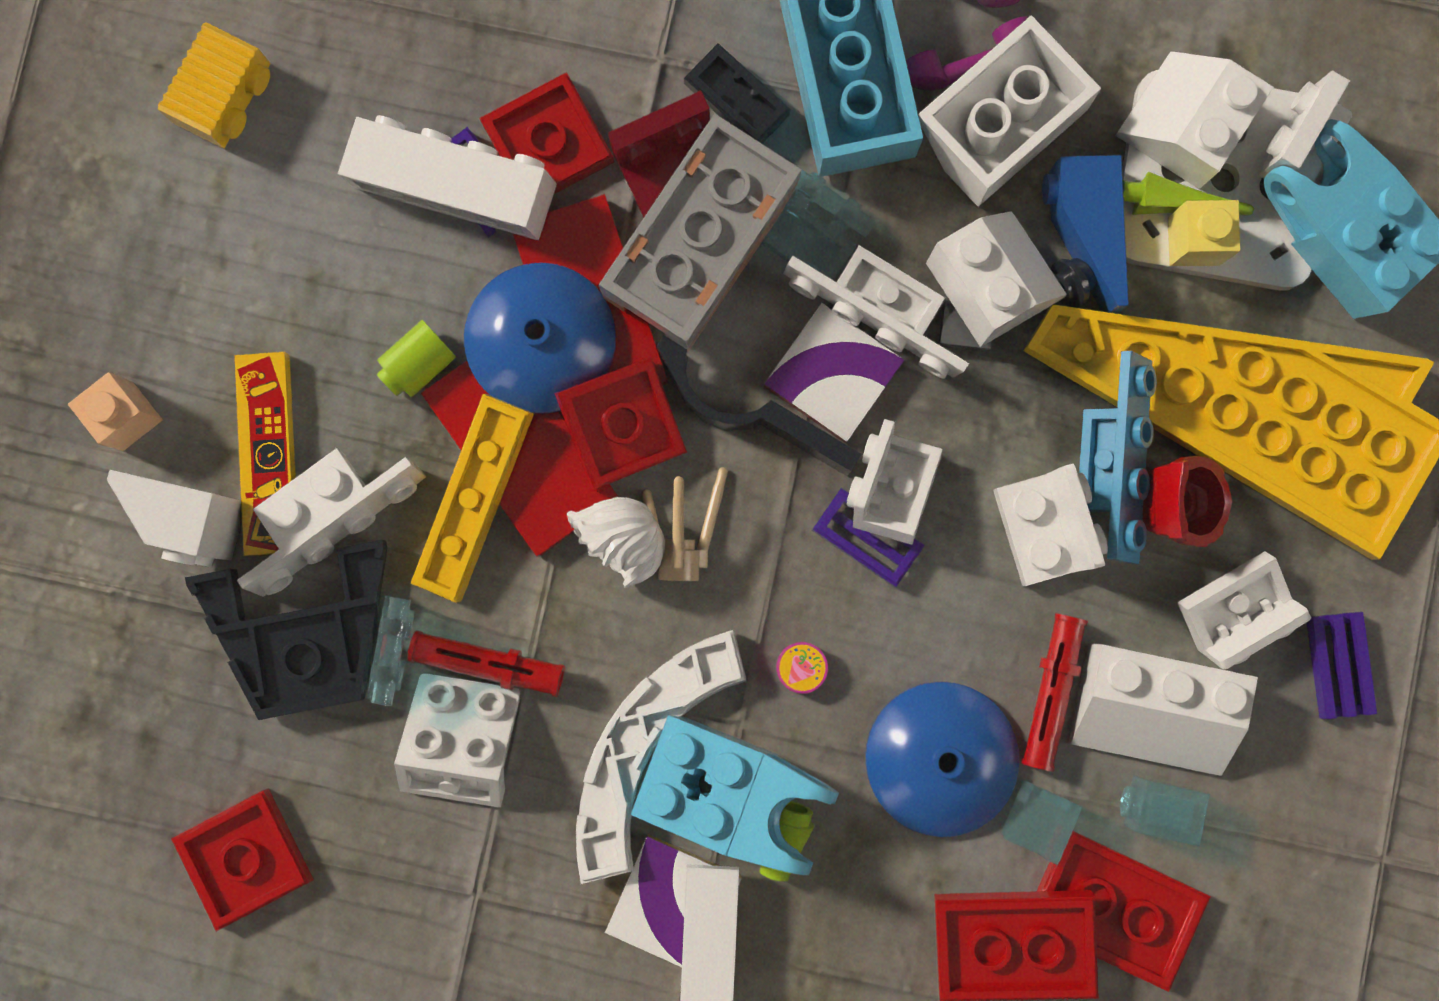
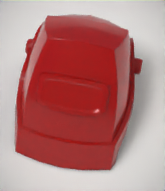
(1188, 501)

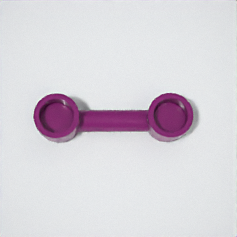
(929, 74)

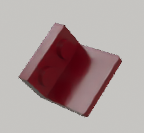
(656, 145)

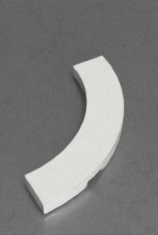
(629, 741)

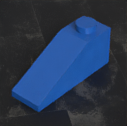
(1089, 218)

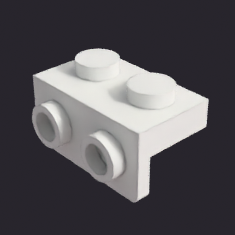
(1294, 143)
(894, 485)
(1242, 612)

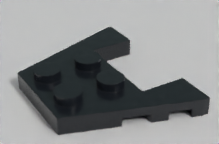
(302, 655)

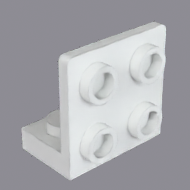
(1051, 525)
(457, 740)

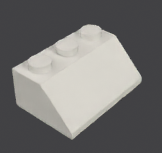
(1006, 110)
(1161, 709)

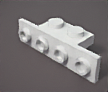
(883, 300)
(319, 512)

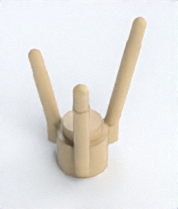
(680, 558)

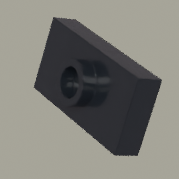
(737, 94)

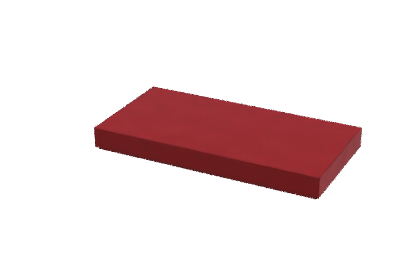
(588, 243)
(546, 474)

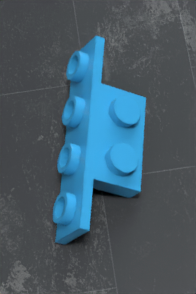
(1115, 457)

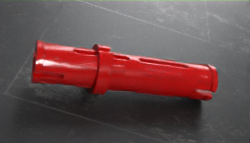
(429, 648)
(1054, 692)

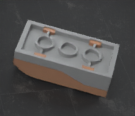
(701, 232)

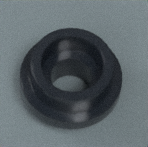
(1075, 279)

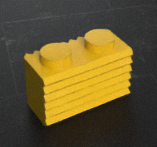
(215, 86)

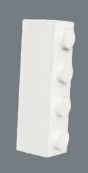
(448, 176)

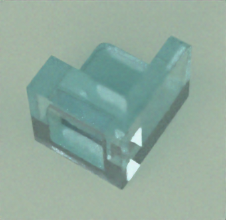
(1041, 821)

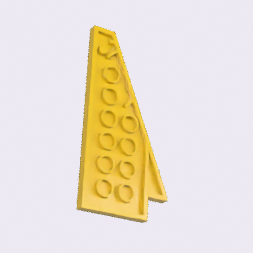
(1288, 417)

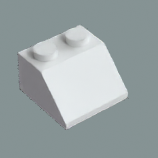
(1194, 114)
(994, 275)
(181, 520)

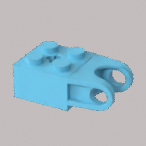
(1360, 226)
(745, 797)

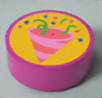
(802, 667)

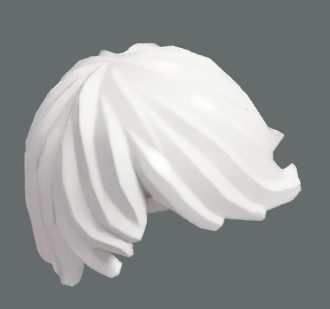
(622, 536)

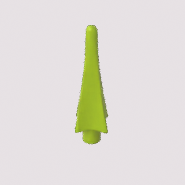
(1162, 195)

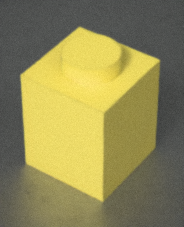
(1204, 233)

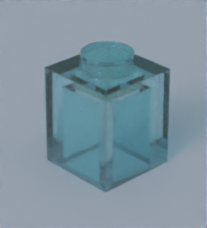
(1164, 810)

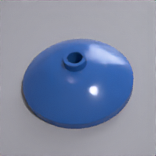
(575, 343)
(906, 752)

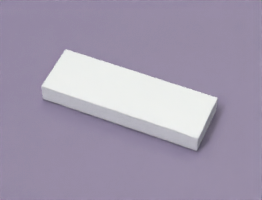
(709, 933)

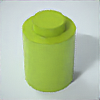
(414, 360)

